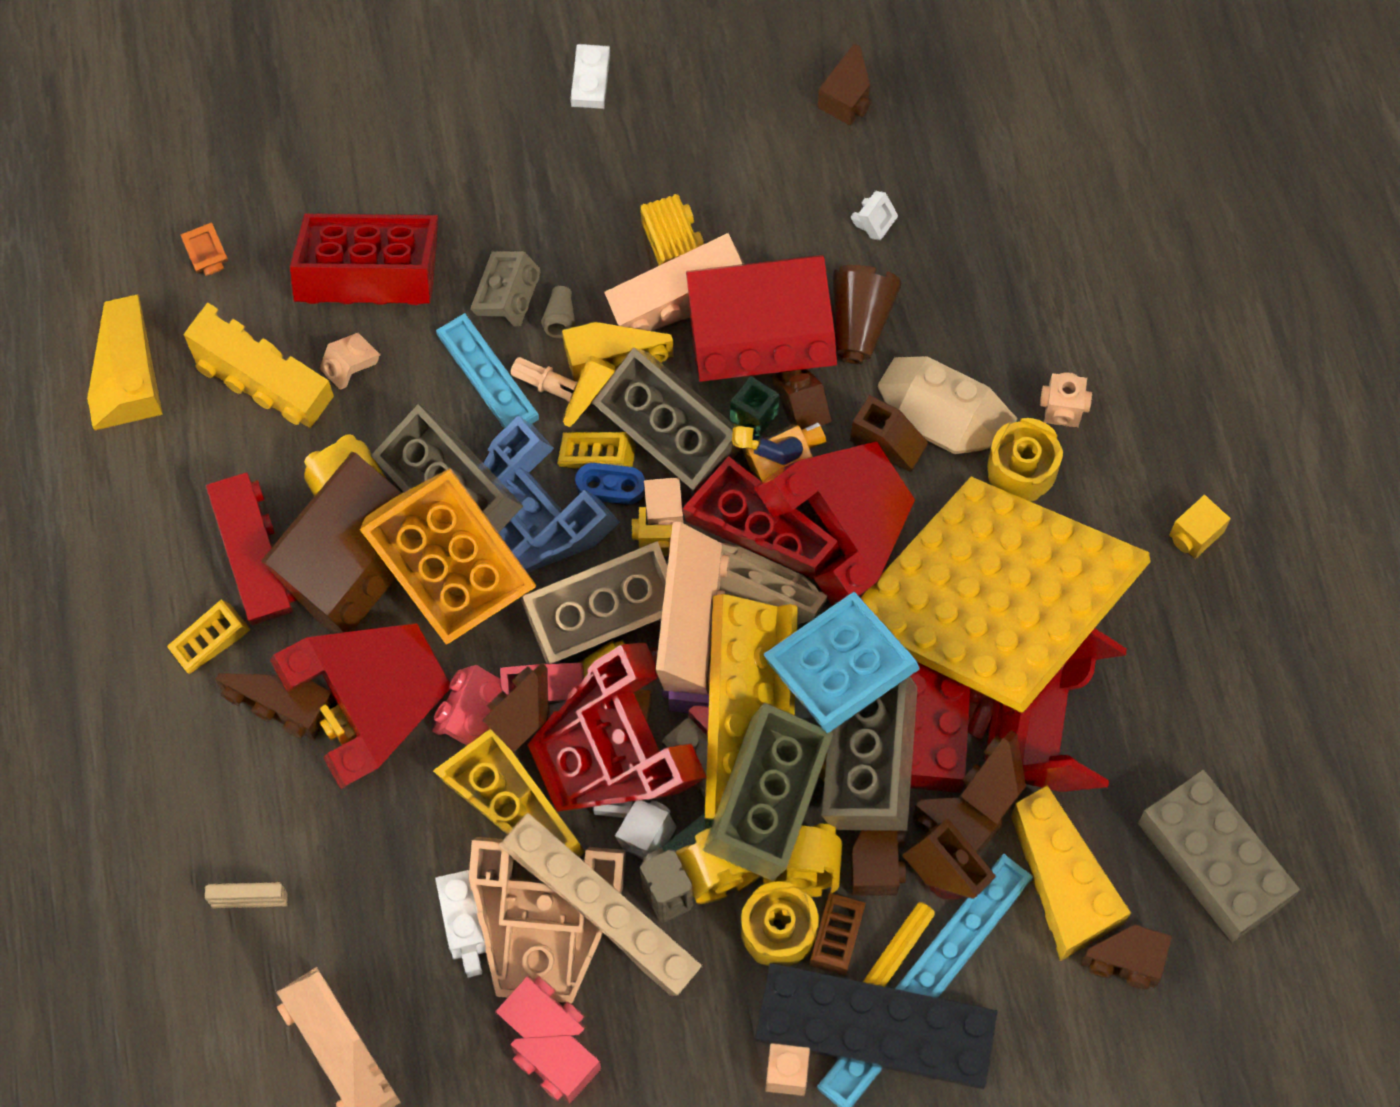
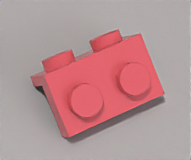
(467, 704)

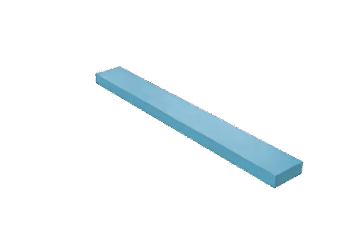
(938, 966)

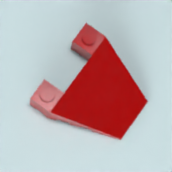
(857, 501)
(381, 682)
(601, 744)

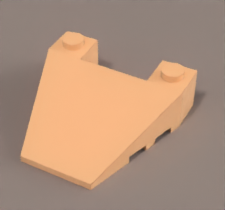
(530, 925)
(335, 1042)

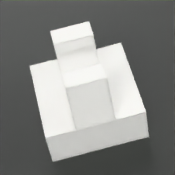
(875, 215)

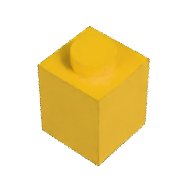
(1199, 527)

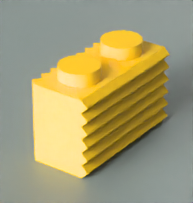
(669, 228)

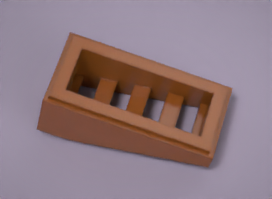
(828, 961)

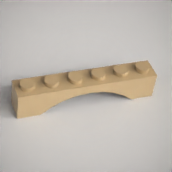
(601, 904)

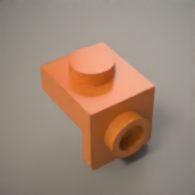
(205, 249)

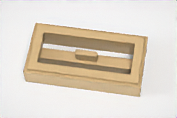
(246, 895)

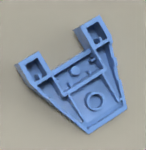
(541, 529)

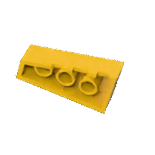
(256, 368)
(501, 788)
(1069, 880)

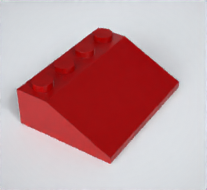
(364, 259)
(761, 318)

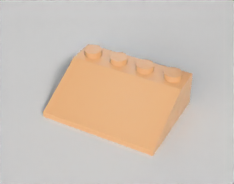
(686, 623)

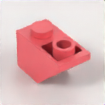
(561, 679)
(537, 1014)
(559, 1062)

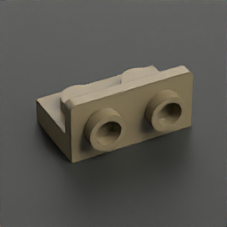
(506, 286)

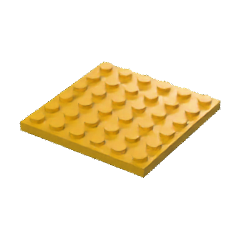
(1001, 591)

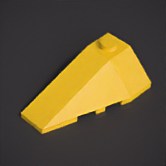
(123, 371)

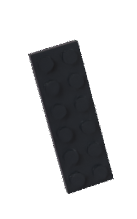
(877, 1026)

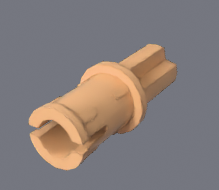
(543, 378)

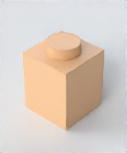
(663, 501)
(787, 1069)

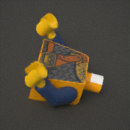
(778, 448)

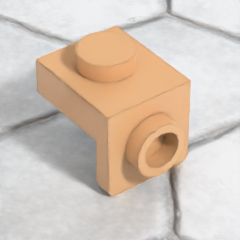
(347, 357)

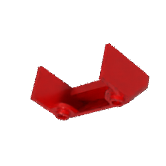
(1042, 722)

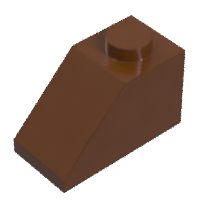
(846, 88)
(949, 861)

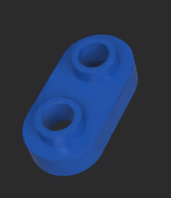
(611, 481)

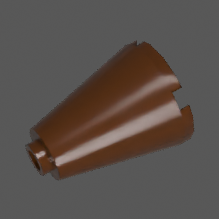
(861, 309)

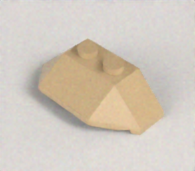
(944, 404)
(769, 583)

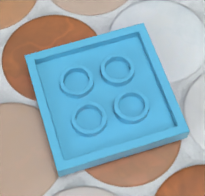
(841, 662)

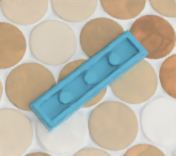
(485, 371)

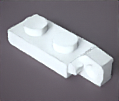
(461, 920)

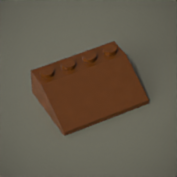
(327, 556)

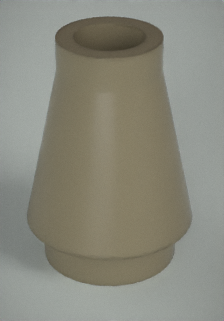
(559, 312)

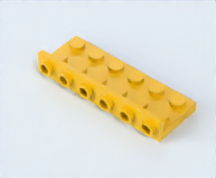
(741, 680)

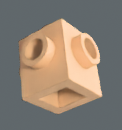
(1065, 399)

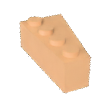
(662, 293)

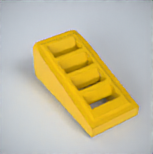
(592, 380)
(611, 440)
(215, 646)

